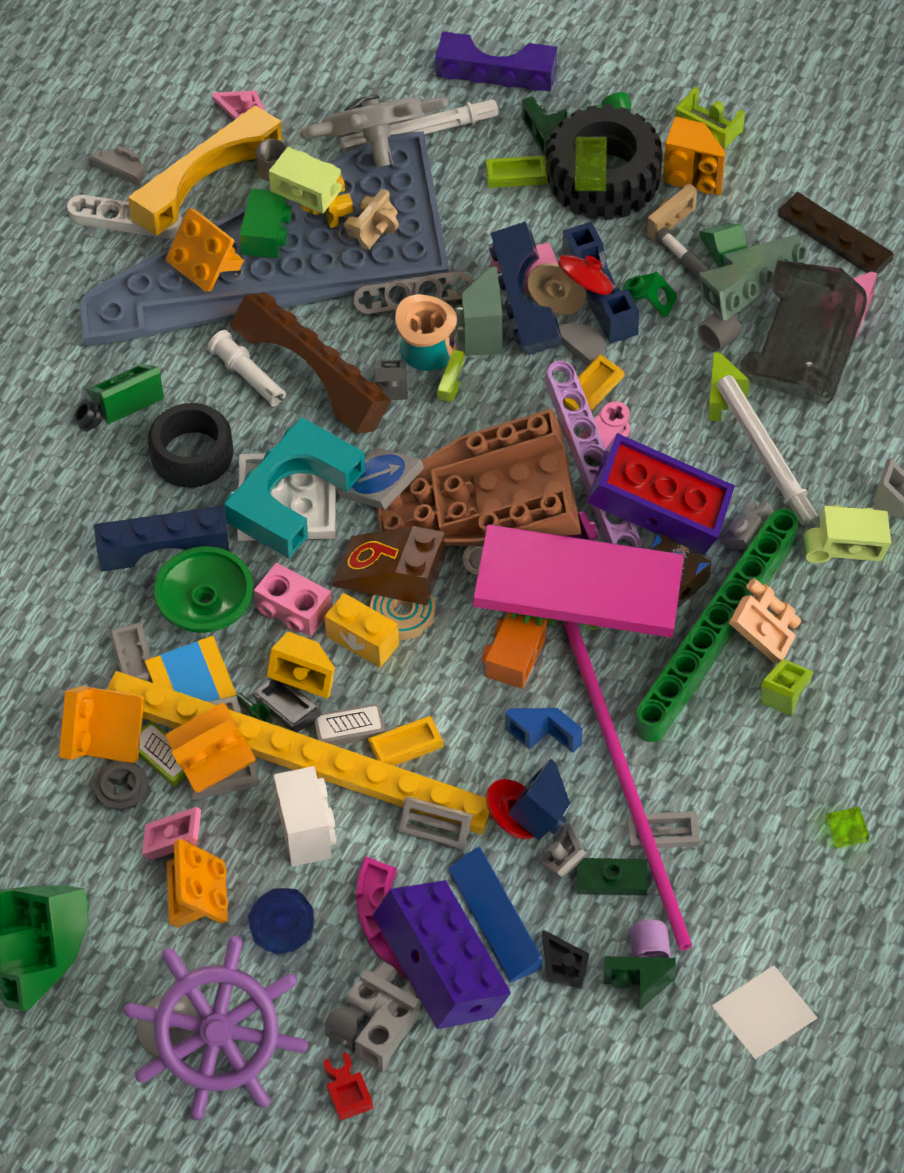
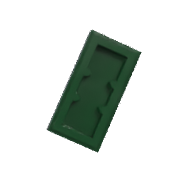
(612, 876)

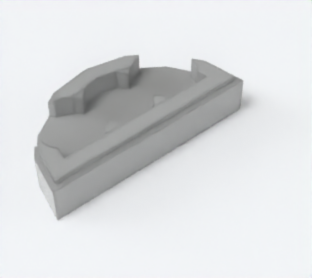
(121, 163)
(583, 341)

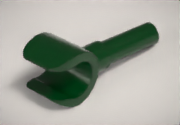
(258, 711)

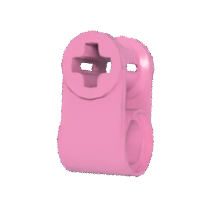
(610, 421)

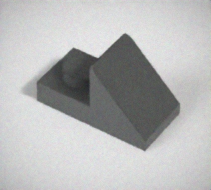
(392, 378)

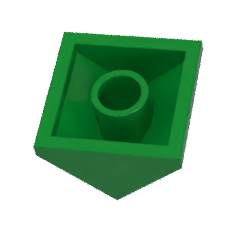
(128, 392)

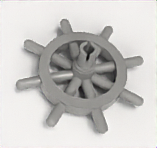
(374, 121)

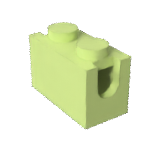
(305, 180)

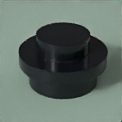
(88, 415)

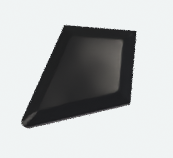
(564, 961)

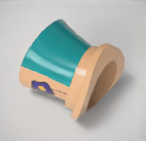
(426, 331)

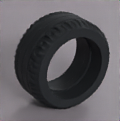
(197, 469)

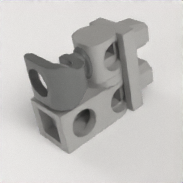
(387, 1007)

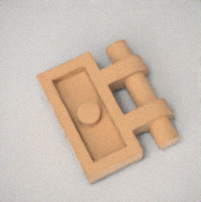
(760, 627)

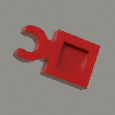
(347, 1091)

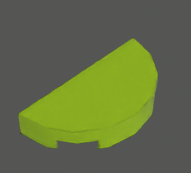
(449, 386)

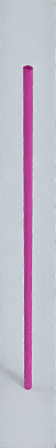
(628, 787)

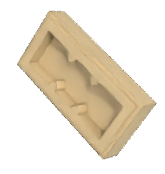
(672, 211)

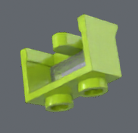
(721, 128)

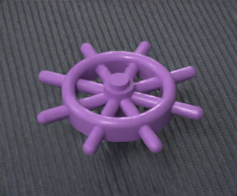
(215, 1028)

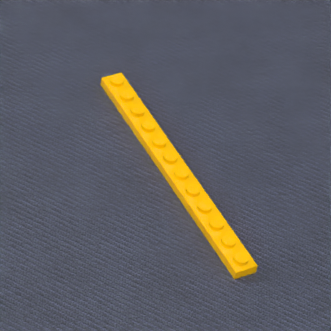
(300, 751)

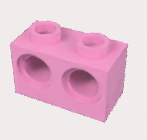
(296, 595)

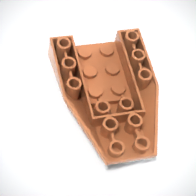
(497, 477)

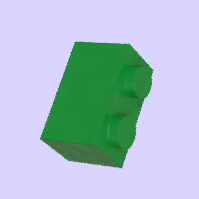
(264, 224)

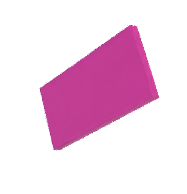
(579, 581)

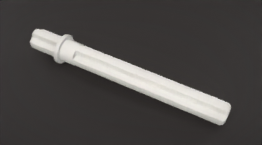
(432, 123)
(767, 451)

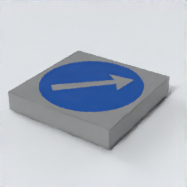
(384, 478)

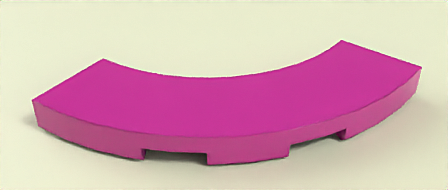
(372, 886)

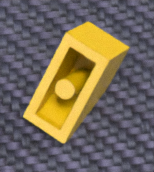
(301, 665)

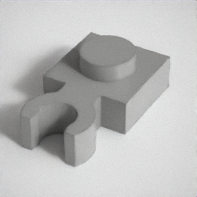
(744, 529)

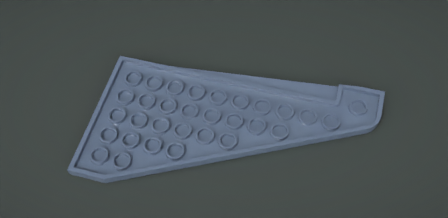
(310, 268)

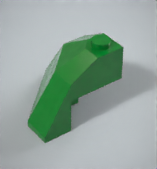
(38, 939)

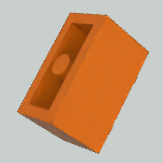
(514, 650)

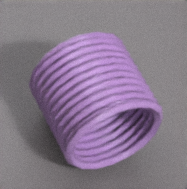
(650, 939)

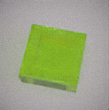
(847, 827)

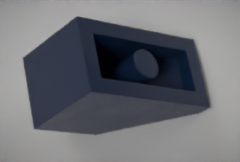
(542, 802)

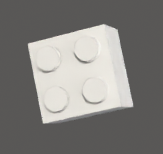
(305, 815)

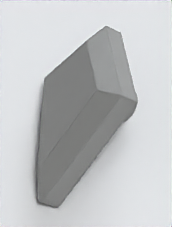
(564, 852)

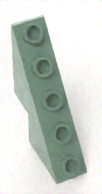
(747, 274)

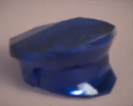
(281, 920)

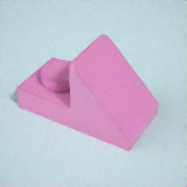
(161, 834)

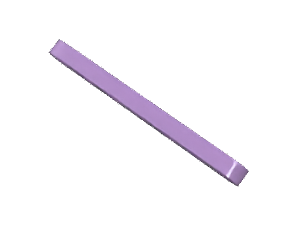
(582, 447)

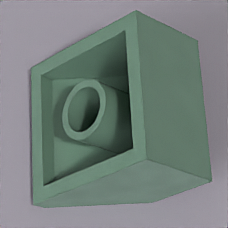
(481, 316)

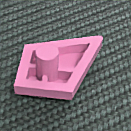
(237, 102)

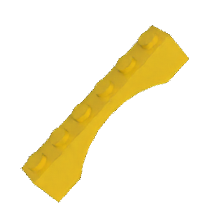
(159, 201)

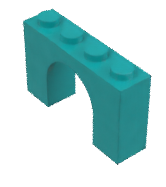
(301, 450)

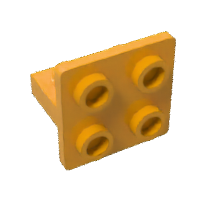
(202, 251)
(210, 747)
(195, 885)

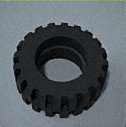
(626, 138)

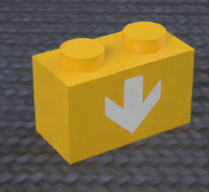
(362, 630)

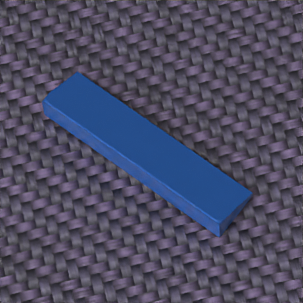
(496, 915)

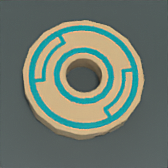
(410, 624)

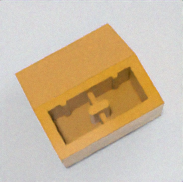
(693, 157)

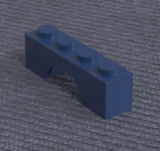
(516, 253)
(614, 312)
(126, 541)

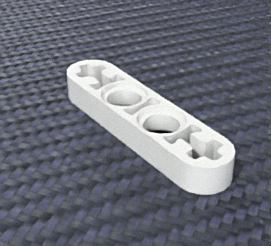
(120, 223)

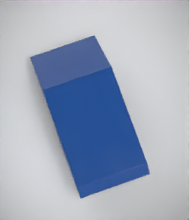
(532, 724)

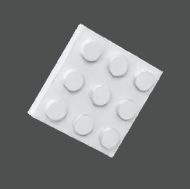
(301, 493)

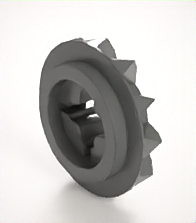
(118, 773)

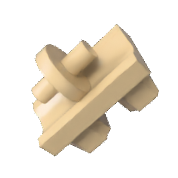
(376, 217)

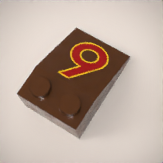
(393, 563)

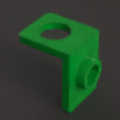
(647, 288)

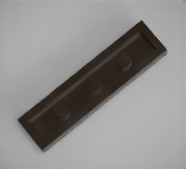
(835, 234)

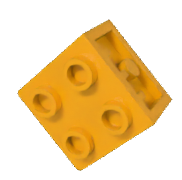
(101, 724)

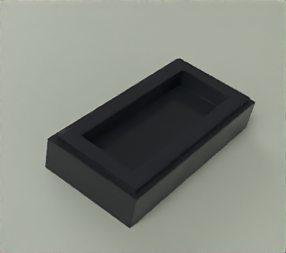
(287, 704)

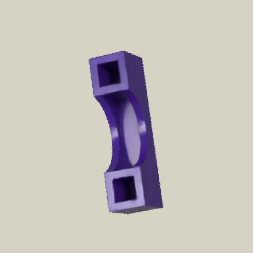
(529, 68)

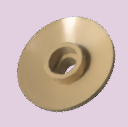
(555, 289)

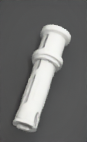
(238, 360)

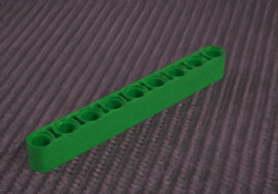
(712, 636)

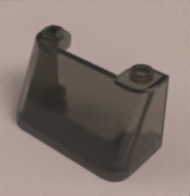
(809, 332)

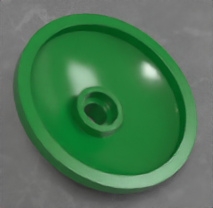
(203, 575)

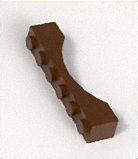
(352, 397)

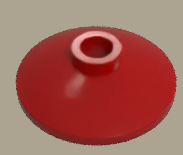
(586, 273)
(499, 801)

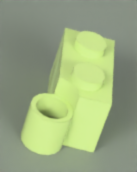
(848, 535)

